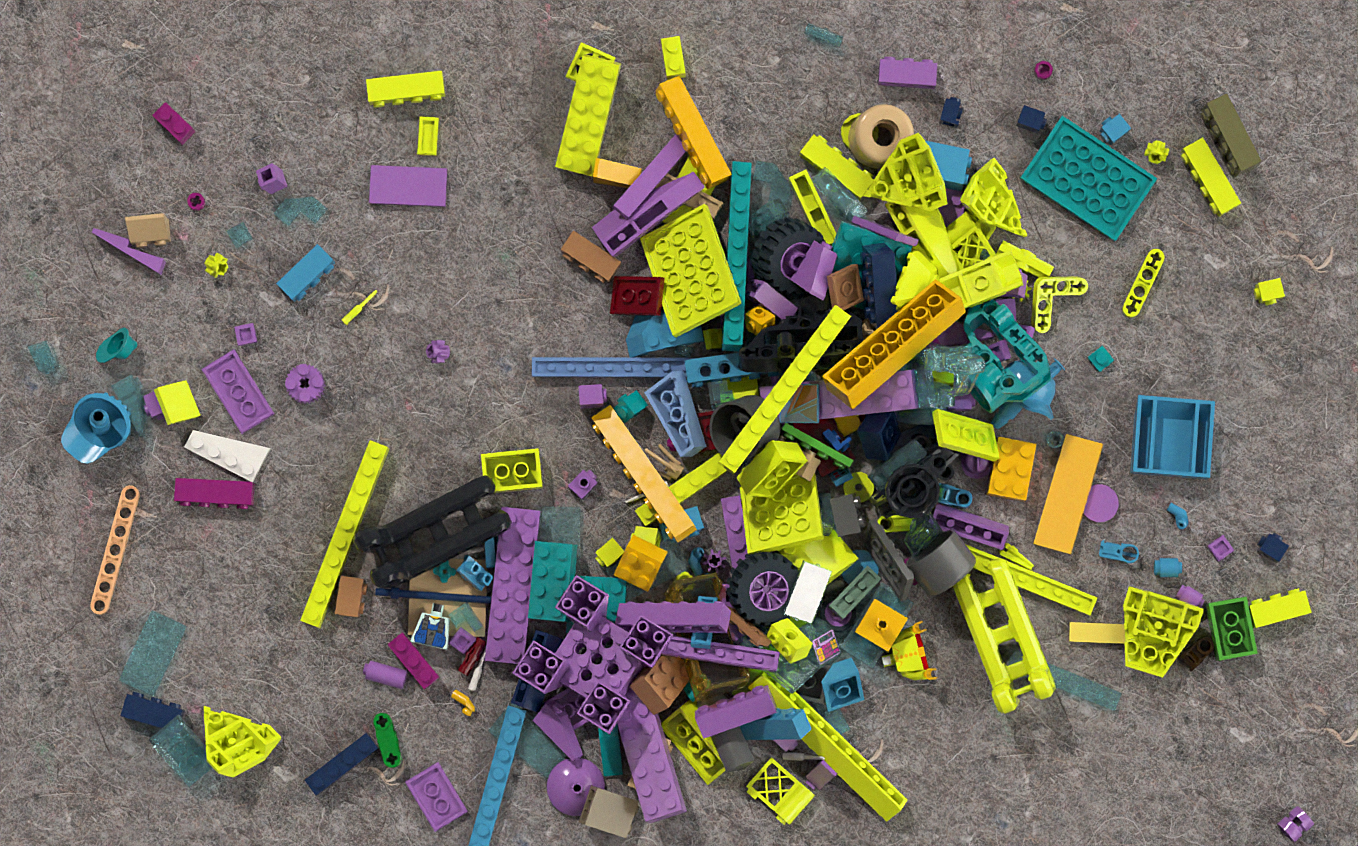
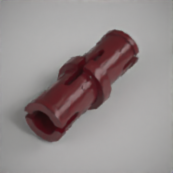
(472, 656)

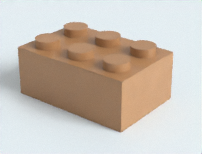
(661, 684)

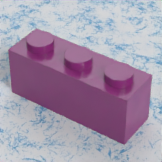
(413, 661)

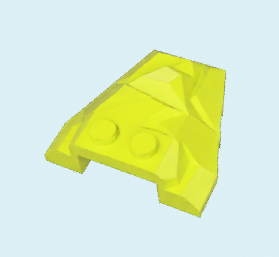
(1156, 629)

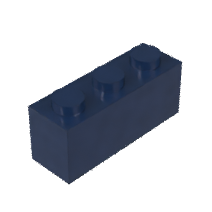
(149, 711)

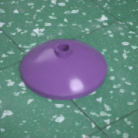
(565, 776)

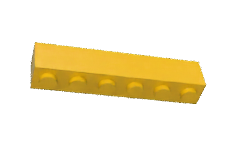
(693, 132)

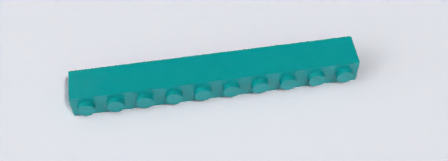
(737, 251)

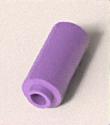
(385, 674)

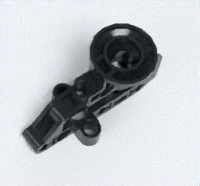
(780, 344)
(921, 475)

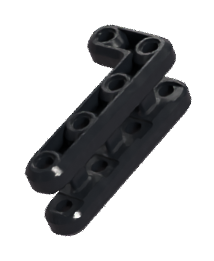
(430, 516)

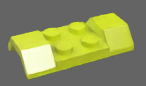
(985, 279)

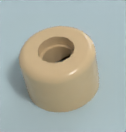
(861, 139)

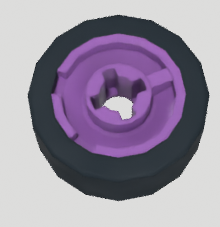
(835, 622)

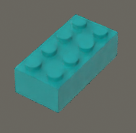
(551, 575)

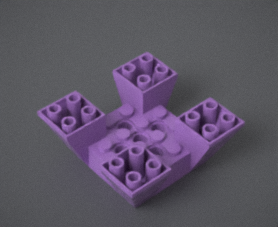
(630, 652)

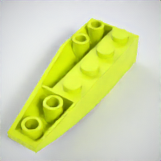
(931, 232)

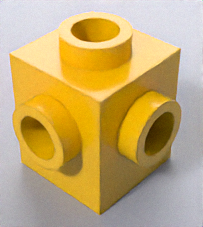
(758, 319)

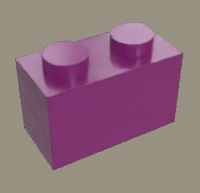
(173, 123)

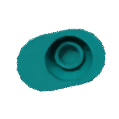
(116, 346)

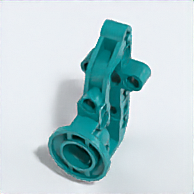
(991, 385)

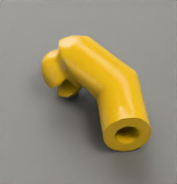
(464, 700)

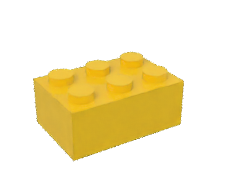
(1013, 469)

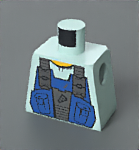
(432, 629)

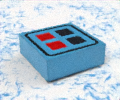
(840, 476)

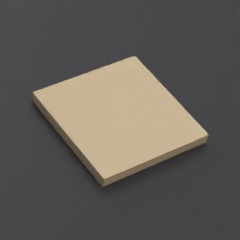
(456, 585)

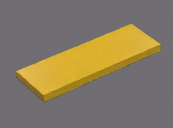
(1068, 494)

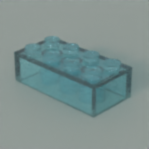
(863, 649)

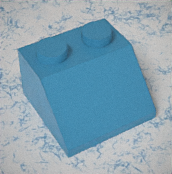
(842, 685)

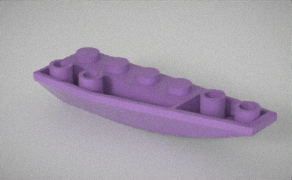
(620, 233)

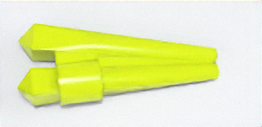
(1013, 554)

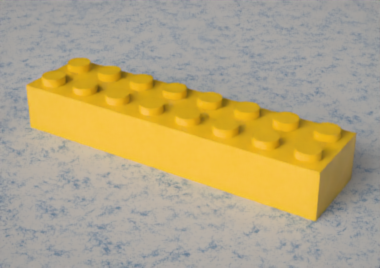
(894, 344)

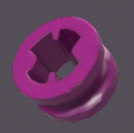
(199, 206)

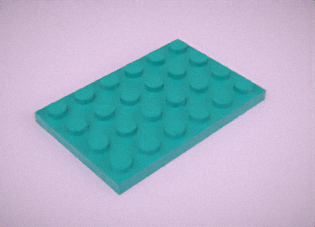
(1088, 178)

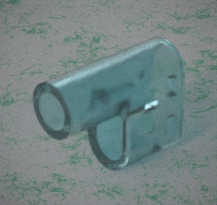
(465, 615)

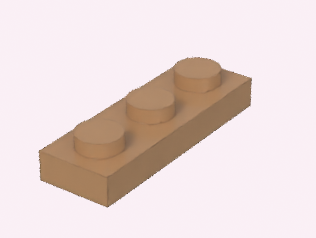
(747, 628)

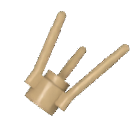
(672, 468)

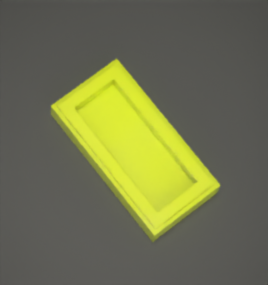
(428, 136)

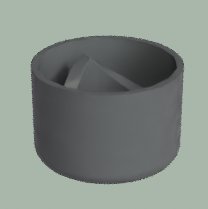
(732, 417)
(942, 563)

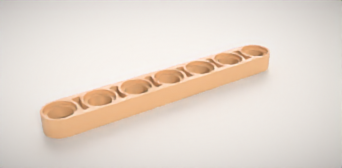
(108, 557)

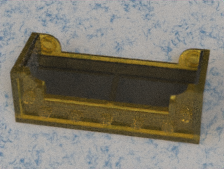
(706, 678)

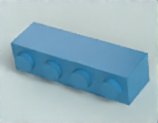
(783, 725)

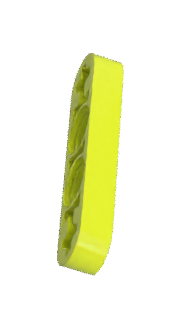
(1141, 282)

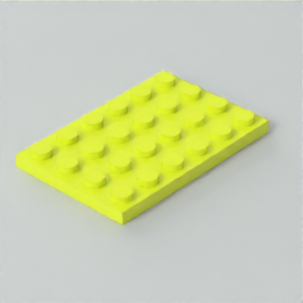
(694, 270)

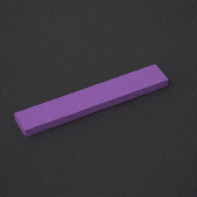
(650, 177)
(724, 654)

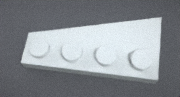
(233, 455)

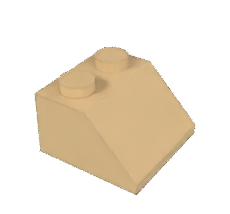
(148, 230)

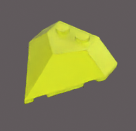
(910, 177)
(990, 199)
(914, 278)
(236, 742)

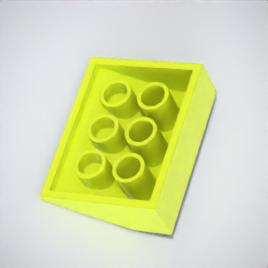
(828, 552)

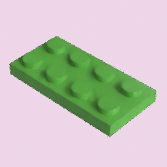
(823, 450)

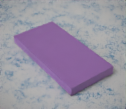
(408, 186)
(238, 391)

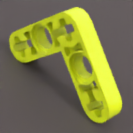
(1047, 294)

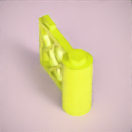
(961, 231)
(791, 803)

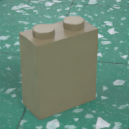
(609, 812)

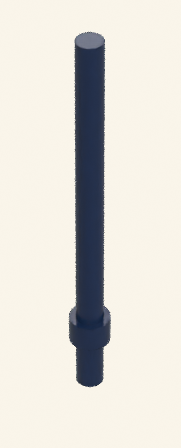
(395, 593)

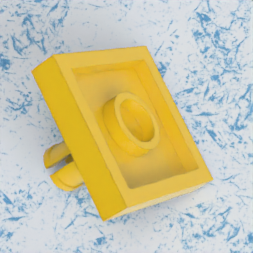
(881, 625)

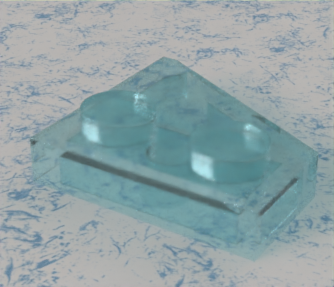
(921, 533)

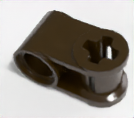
(1195, 653)

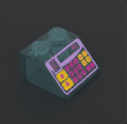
(825, 644)

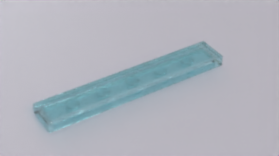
(1078, 685)

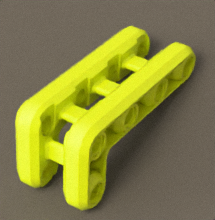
(1018, 628)

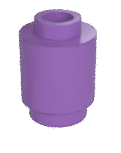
(1190, 596)

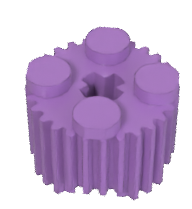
(295, 379)

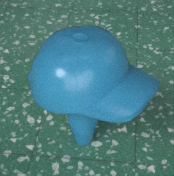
(1038, 402)
(96, 427)

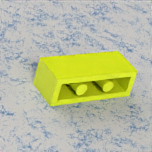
(1279, 608)

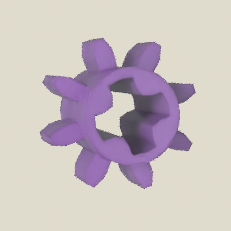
(438, 351)
(717, 556)

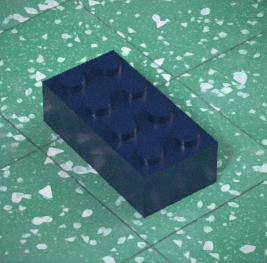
(879, 281)

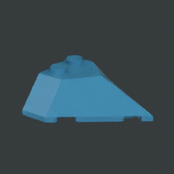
(654, 334)

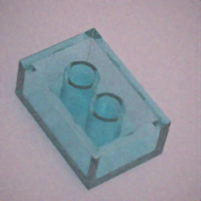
(182, 750)

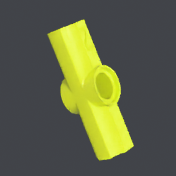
(1027, 260)

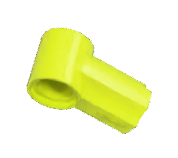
(897, 523)

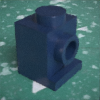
(951, 112)

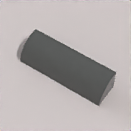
(730, 743)

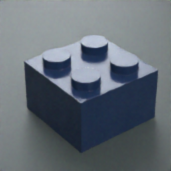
(879, 435)

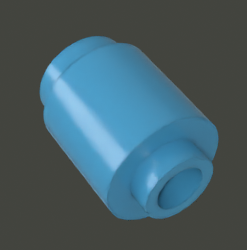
(1167, 567)

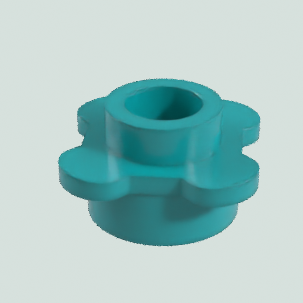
(444, 576)

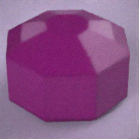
(1043, 70)

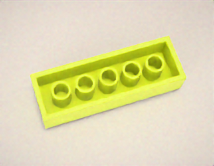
(588, 114)

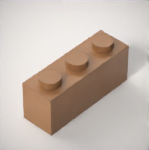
(590, 257)

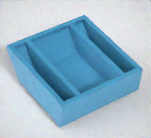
(1172, 437)

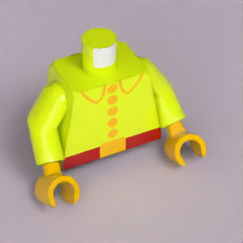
(909, 655)

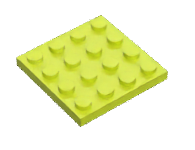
(785, 519)

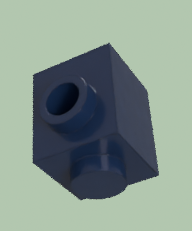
(1031, 119)
(1272, 547)

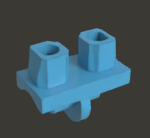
(474, 573)

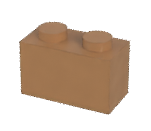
(350, 597)

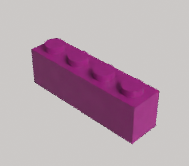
(214, 492)

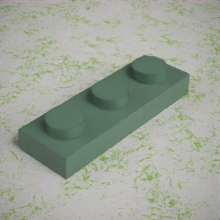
(854, 593)

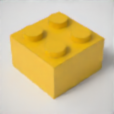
(640, 563)

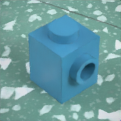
(1114, 129)

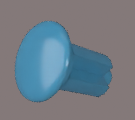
(1056, 367)

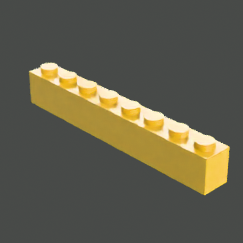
(643, 473)

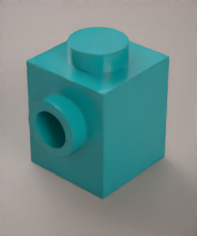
(630, 406)

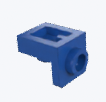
(833, 438)

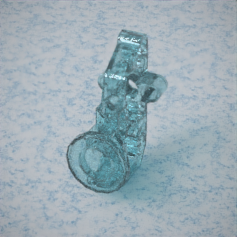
(940, 358)

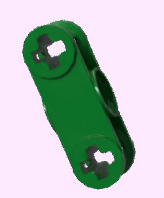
(387, 740)

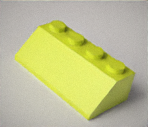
(686, 736)

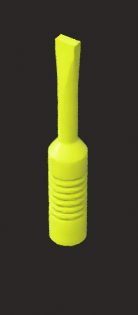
(357, 309)

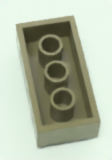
(1230, 135)

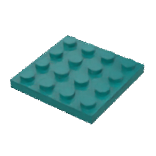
(849, 244)

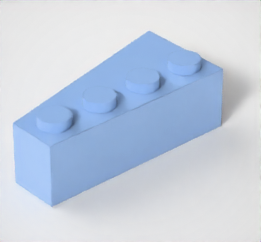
(677, 413)

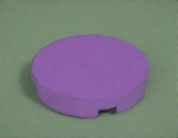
(1101, 503)

